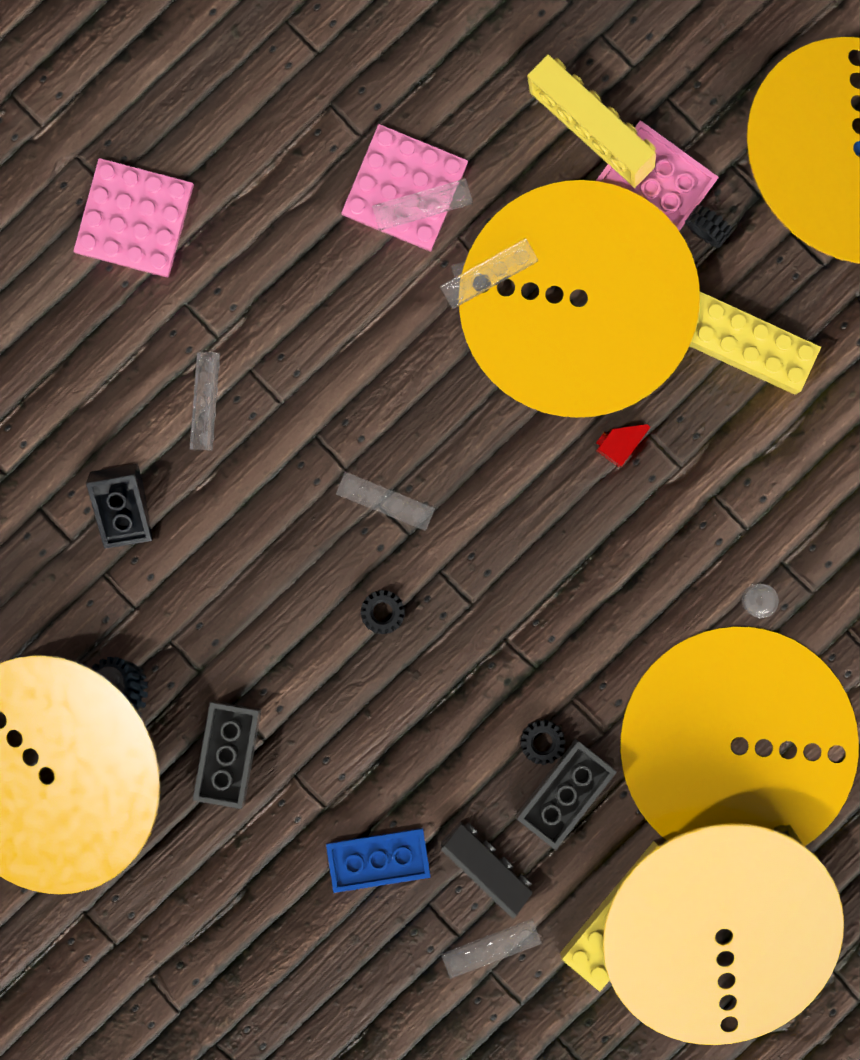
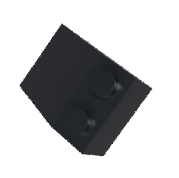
(119, 505)

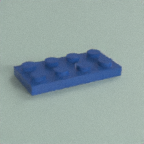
(378, 860)

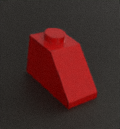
(620, 443)

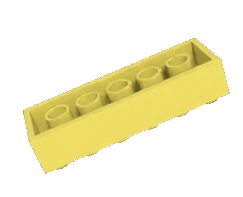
(592, 121)
(753, 345)
(585, 949)

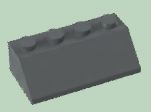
(486, 868)

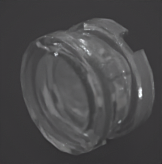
(759, 600)

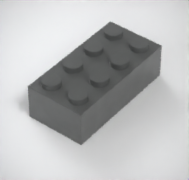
(227, 754)
(565, 794)

